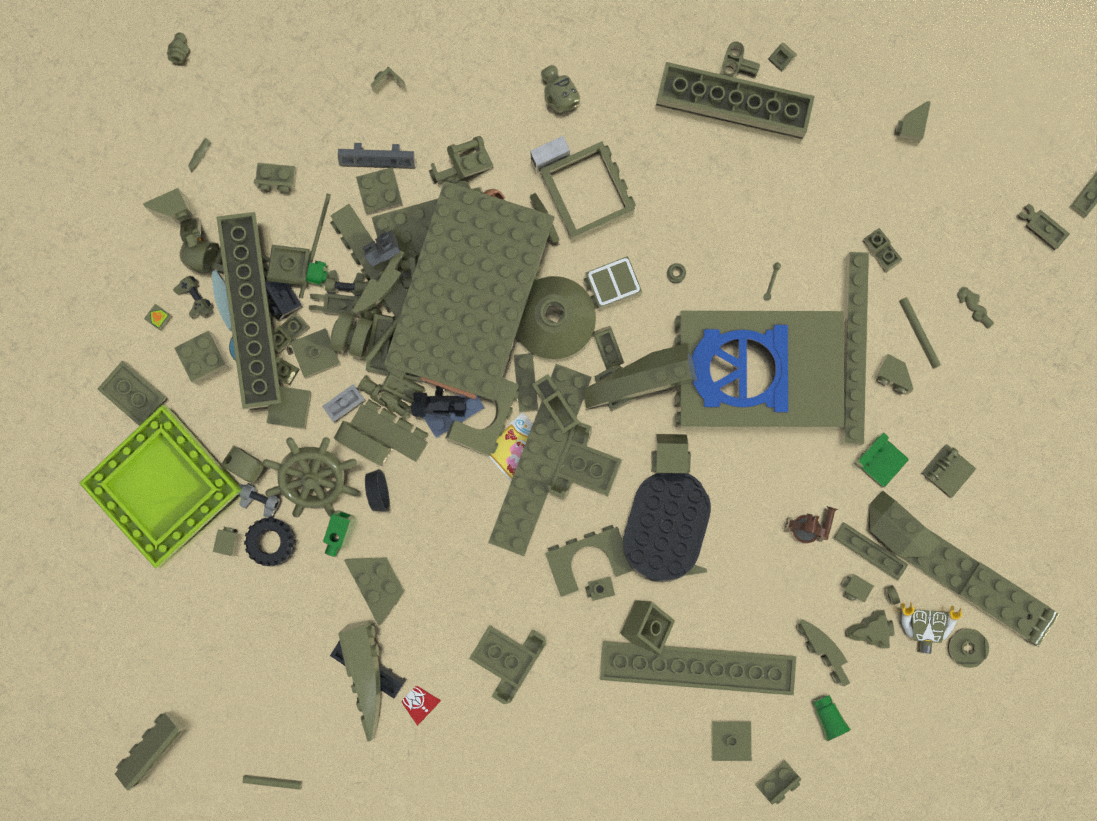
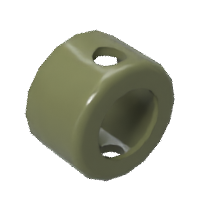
(243, 464)

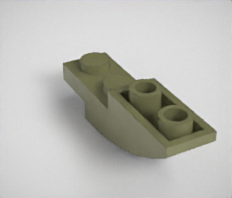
(376, 291)
(821, 643)

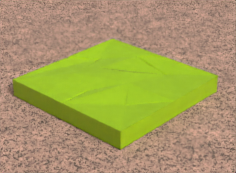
(160, 486)

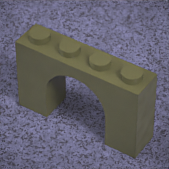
(485, 439)
(560, 558)

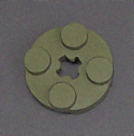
(976, 656)

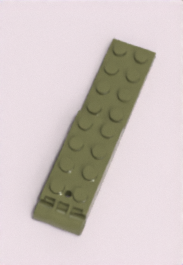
(987, 591)

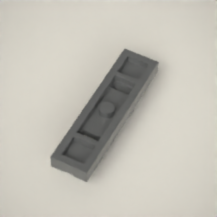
(376, 158)

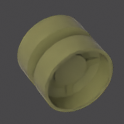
(346, 333)

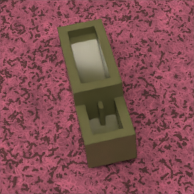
(555, 403)

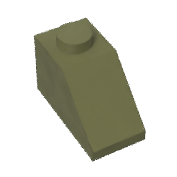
(914, 123)

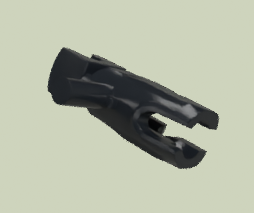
(438, 404)

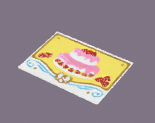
(511, 445)

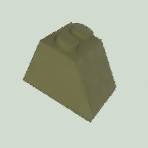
(171, 206)
(648, 626)

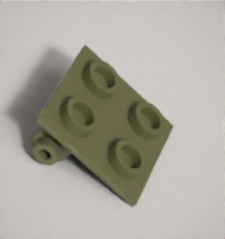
(949, 470)

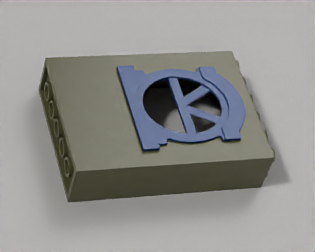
(807, 378)

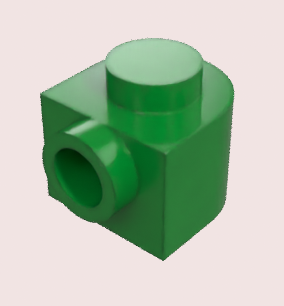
(317, 273)

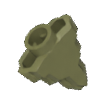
(873, 630)

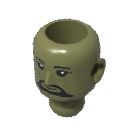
(560, 90)

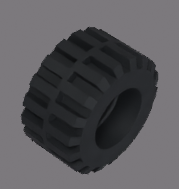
(254, 534)

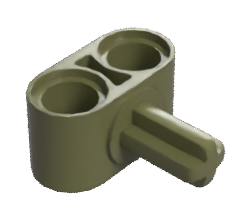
(738, 61)

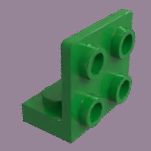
(882, 460)

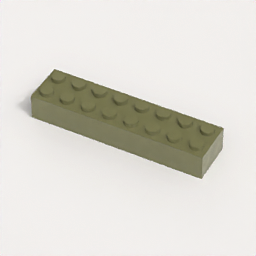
(735, 99)

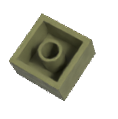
(201, 357)

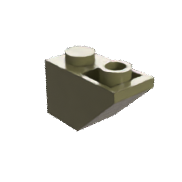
(894, 372)

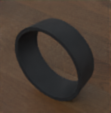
(377, 491)

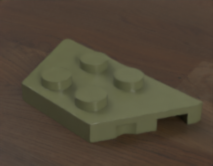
(377, 584)

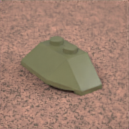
(900, 529)

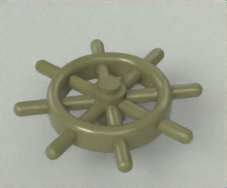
(310, 476)

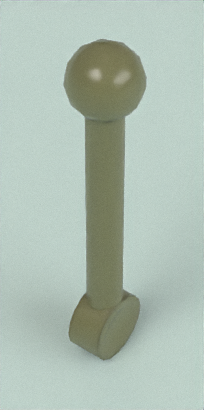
(767, 296)

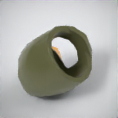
(199, 256)

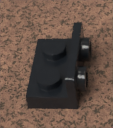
(281, 299)

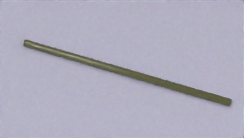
(316, 238)

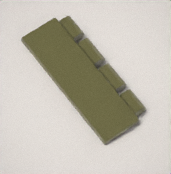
(393, 434)

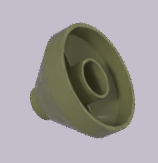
(572, 331)

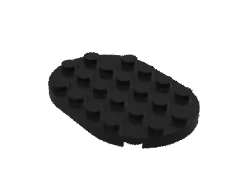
(666, 526)

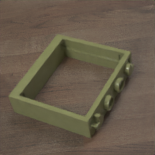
(557, 199)

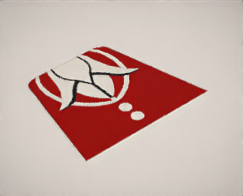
(419, 704)

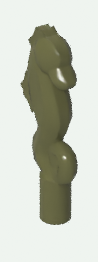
(972, 300)

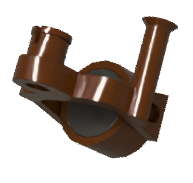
(807, 527)

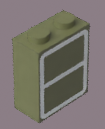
(612, 283)

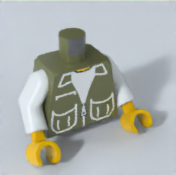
(928, 625)

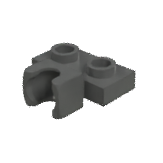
(384, 248)

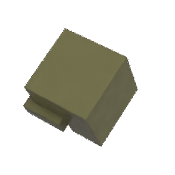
(671, 454)

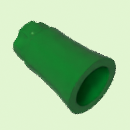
(830, 718)

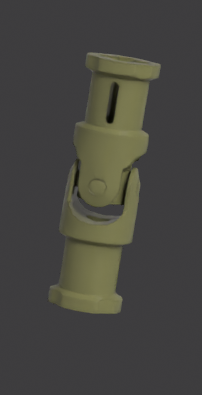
(387, 399)

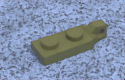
(190, 231)

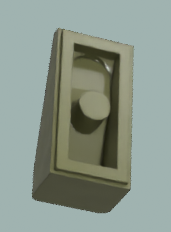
(608, 347)

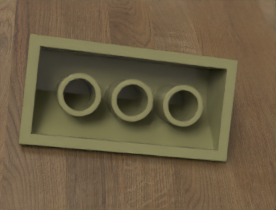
(149, 751)

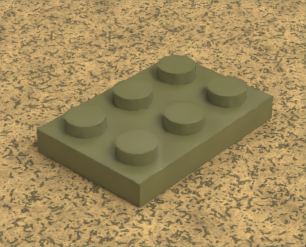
(131, 393)

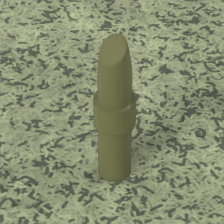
(198, 154)

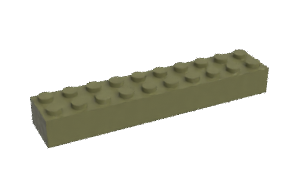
(249, 310)

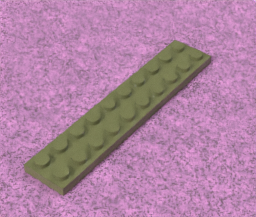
(537, 467)
(699, 668)

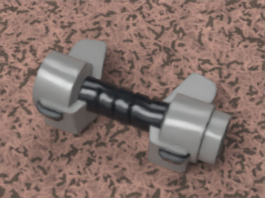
(249, 493)

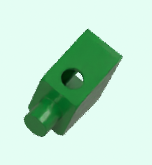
(341, 525)

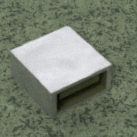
(549, 153)

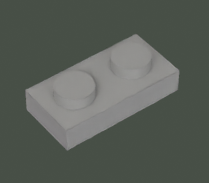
(343, 403)

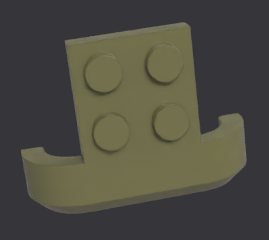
(583, 465)
(507, 660)

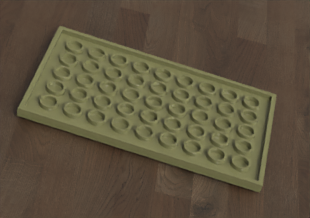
(469, 290)

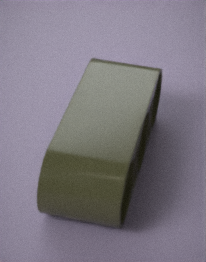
(362, 442)

